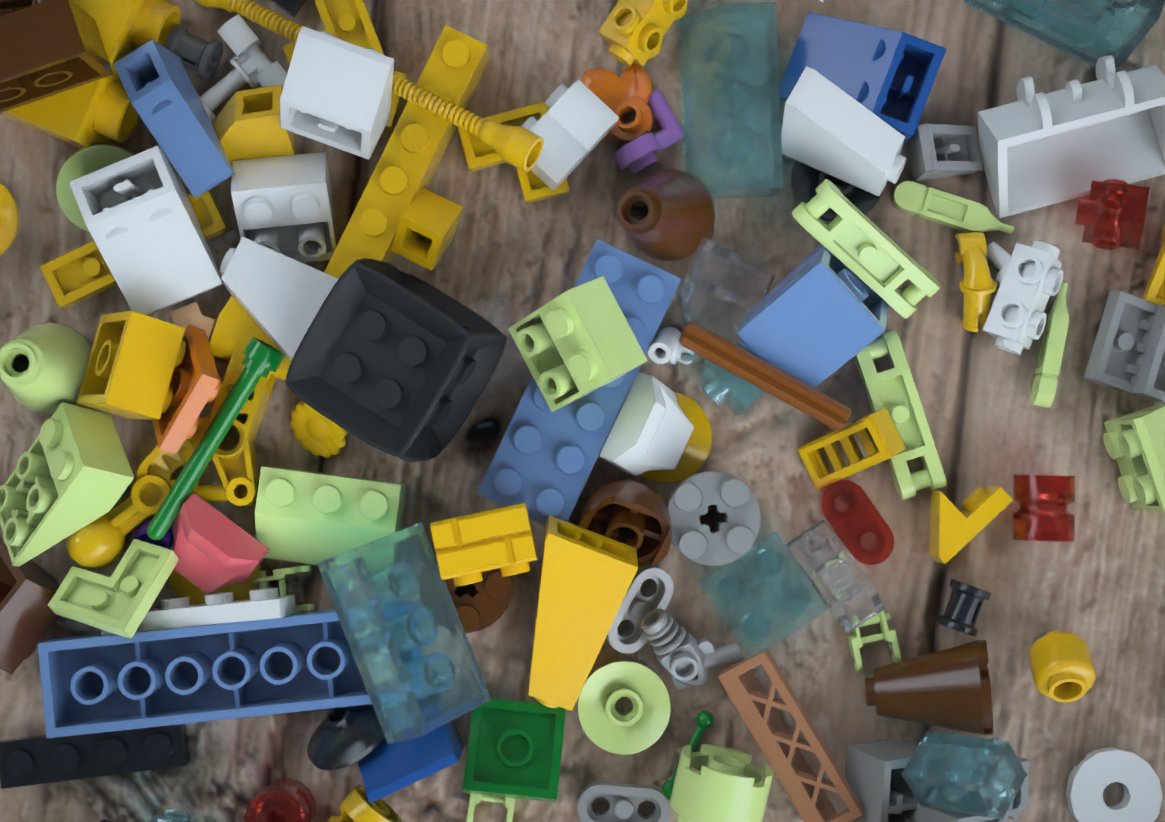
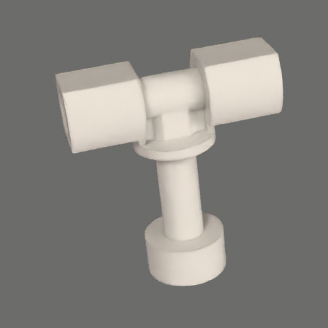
(250, 66)

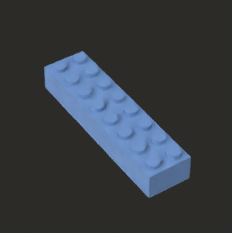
(197, 674)

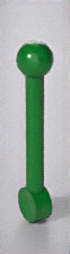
(704, 720)

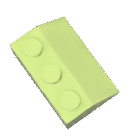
(321, 514)

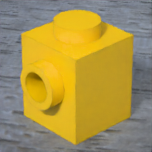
(426, 228)

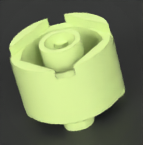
(719, 786)

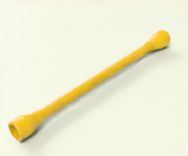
(512, 143)

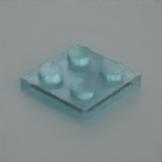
(763, 595)

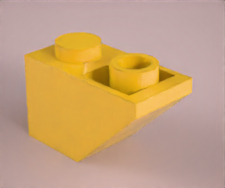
(251, 125)

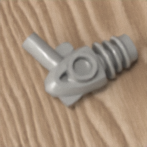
(681, 654)

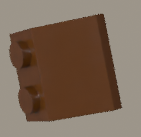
(23, 608)

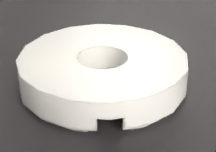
(1110, 765)

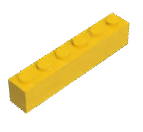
(411, 152)

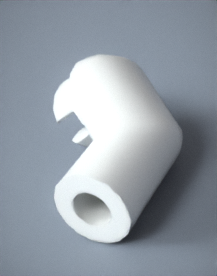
(668, 349)

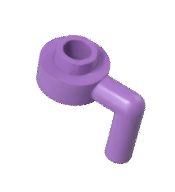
(641, 152)

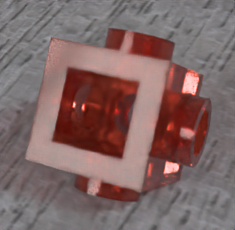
(1113, 214)

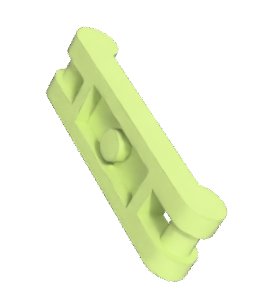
(866, 249)
(898, 394)

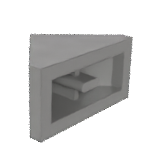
(943, 151)

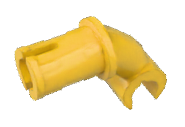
(977, 279)

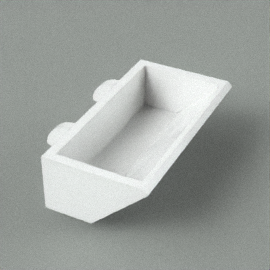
(1060, 141)

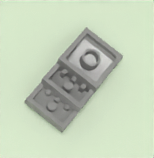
(1130, 348)

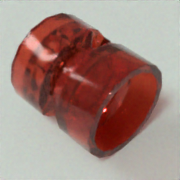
(1044, 508)
(282, 802)

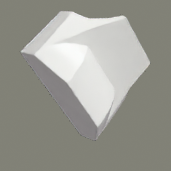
(648, 429)

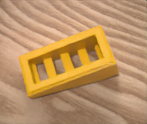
(877, 436)

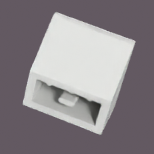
(337, 93)
(286, 205)

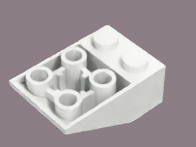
(147, 231)

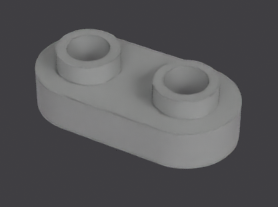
(638, 605)
(623, 802)

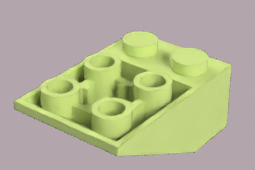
(62, 481)

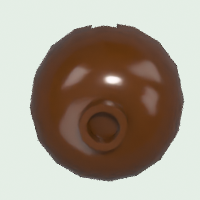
(631, 515)

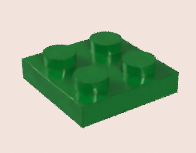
(515, 750)

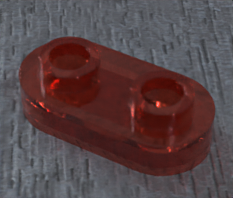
(856, 521)

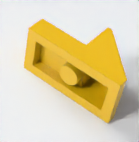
(954, 529)

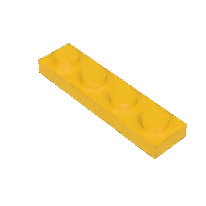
(85, 272)

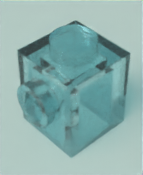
(728, 388)

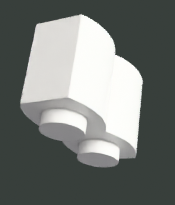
(569, 130)

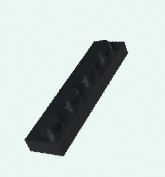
(58, 759)

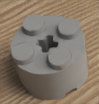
(732, 535)

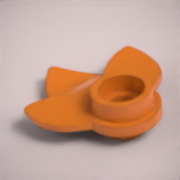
(623, 95)

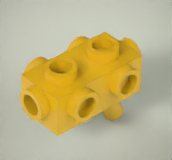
(638, 27)

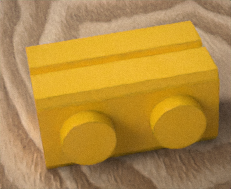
(484, 543)

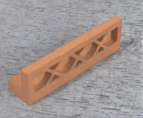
(781, 747)

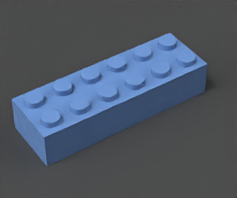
(550, 453)

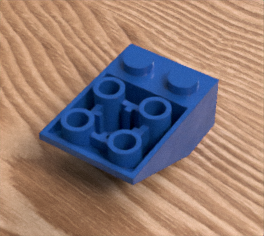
(870, 63)

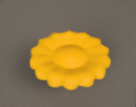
(316, 431)

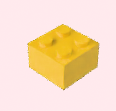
(132, 365)

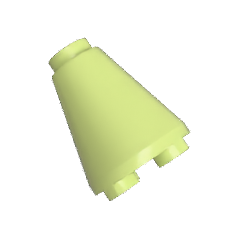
(45, 366)

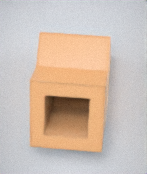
(194, 315)

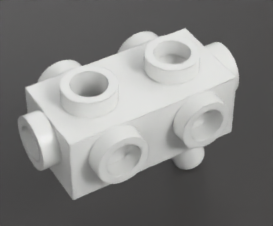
(1024, 289)

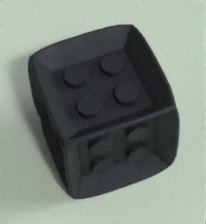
(394, 360)

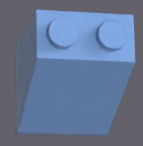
(814, 319)

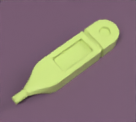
(945, 208)
(1051, 352)

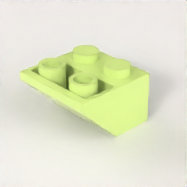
(577, 343)
(1139, 448)

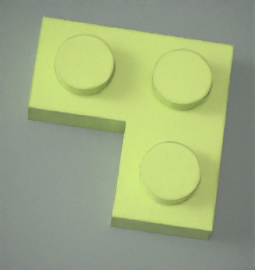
(119, 600)

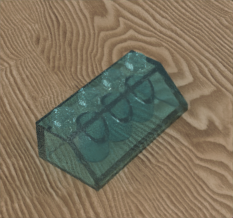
(732, 99)
(404, 633)

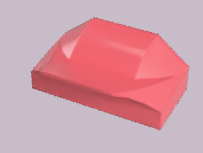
(213, 547)

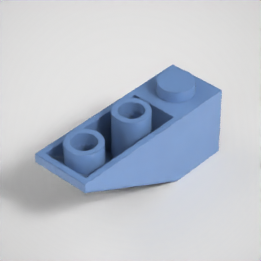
(174, 115)

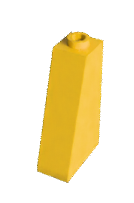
(577, 602)

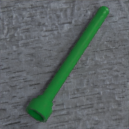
(259, 361)

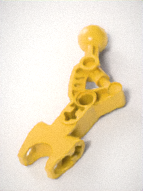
(104, 538)

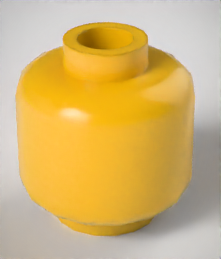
(1061, 666)

